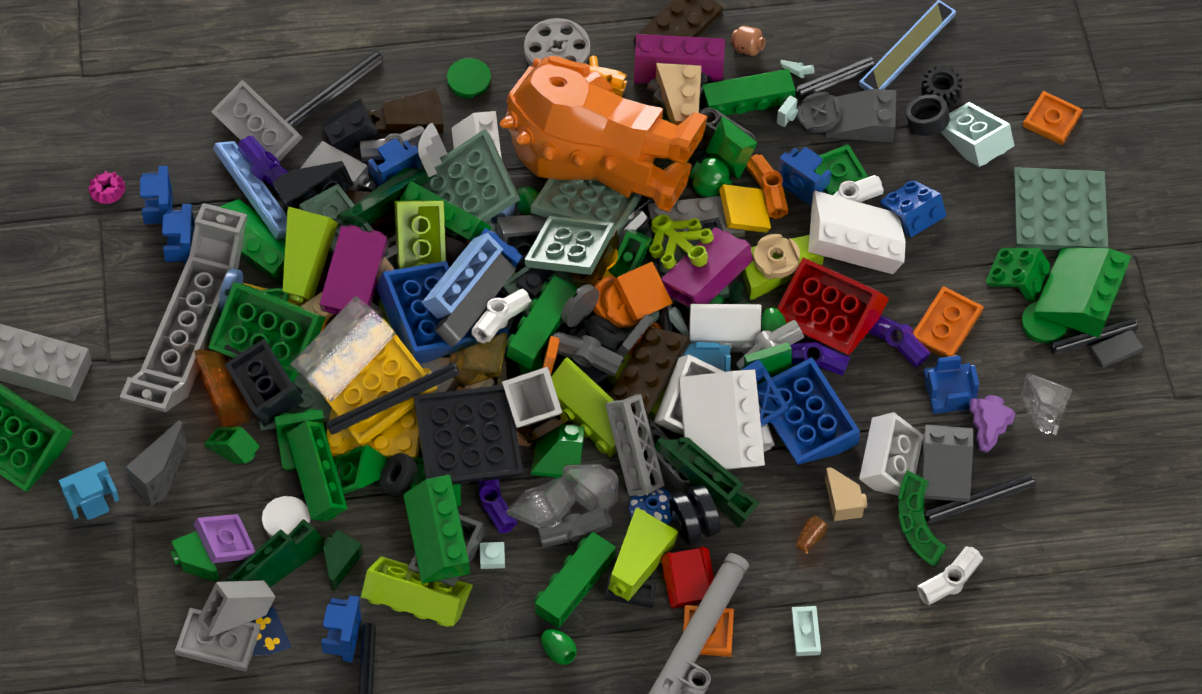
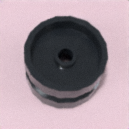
(694, 514)

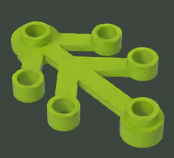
(663, 225)

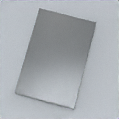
(227, 649)

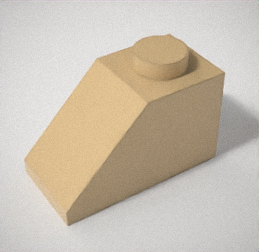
(844, 496)

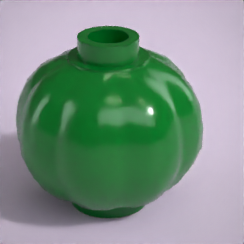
(709, 177)

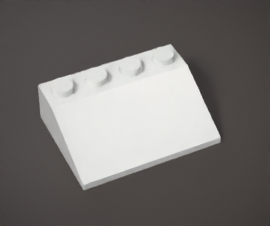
(856, 233)
(723, 417)

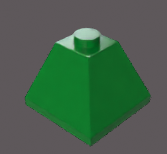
(731, 147)
(557, 449)
(359, 467)

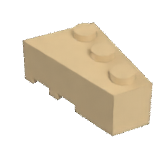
(679, 89)

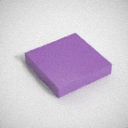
(224, 538)

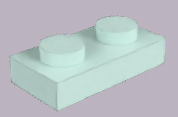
(806, 631)

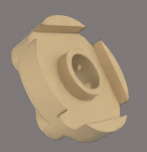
(780, 267)

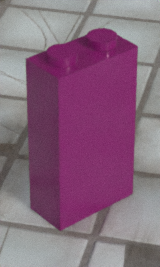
(353, 268)
(700, 285)

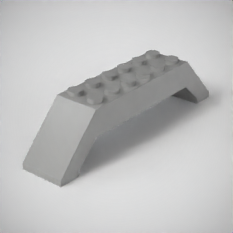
(191, 313)

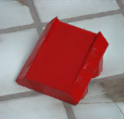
(687, 576)

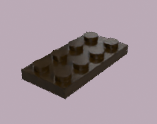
(683, 18)
(650, 367)

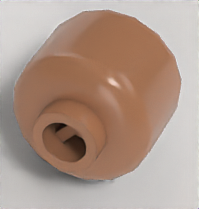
(747, 40)

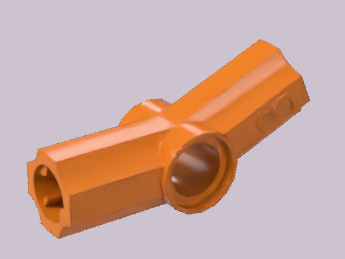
(764, 176)

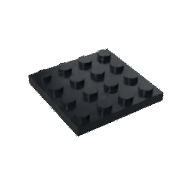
(468, 435)

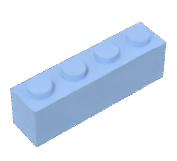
(462, 276)

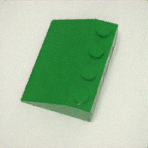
(1083, 288)
(256, 316)
(27, 440)

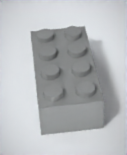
(42, 363)

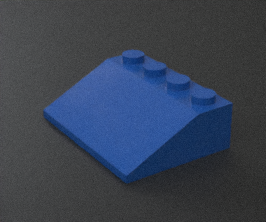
(413, 323)
(816, 421)

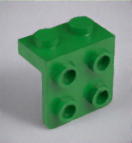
(1021, 269)
(286, 423)

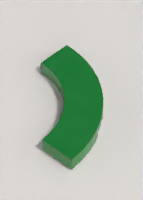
(913, 519)

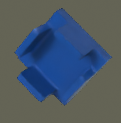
(396, 159)
(799, 174)
(156, 186)
(180, 228)
(951, 385)
(343, 622)

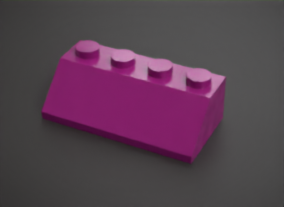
(677, 50)

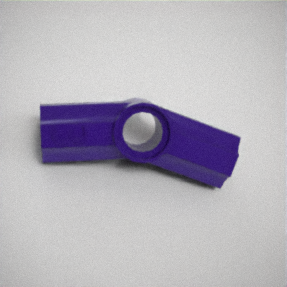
(263, 163)
(909, 345)
(828, 359)
(495, 509)

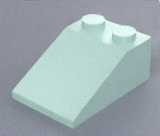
(978, 134)

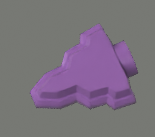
(990, 419)

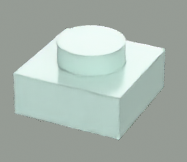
(787, 111)
(492, 555)

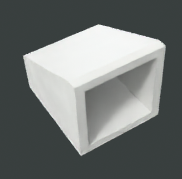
(532, 397)

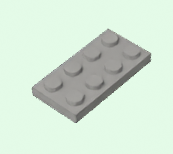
(250, 115)
(696, 208)

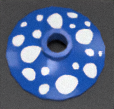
(660, 511)

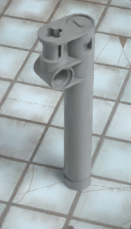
(680, 667)

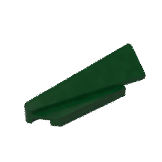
(383, 197)
(704, 470)
(280, 555)

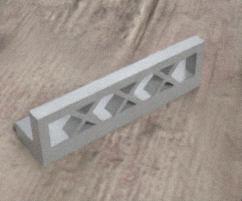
(631, 446)

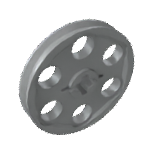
(557, 39)

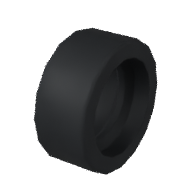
(929, 126)

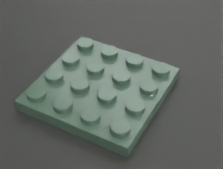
(474, 179)
(584, 201)
(1060, 208)

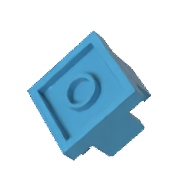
(711, 353)
(87, 491)

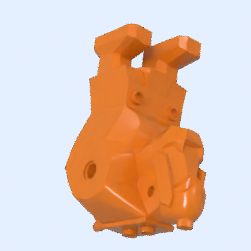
(577, 129)

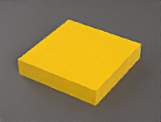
(745, 208)

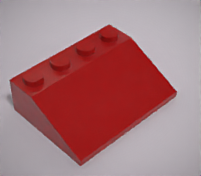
(831, 306)

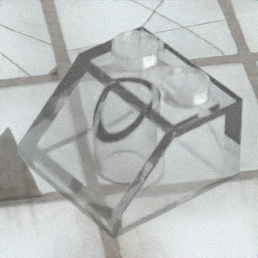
(1044, 402)
(592, 485)
(543, 504)

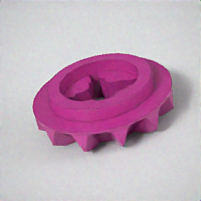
(110, 194)

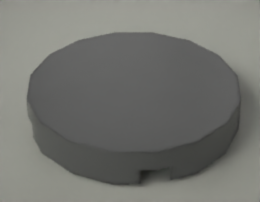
(819, 112)
(581, 306)

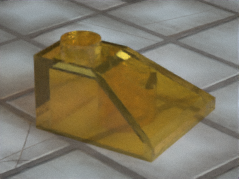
(480, 360)

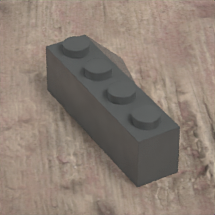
(520, 232)

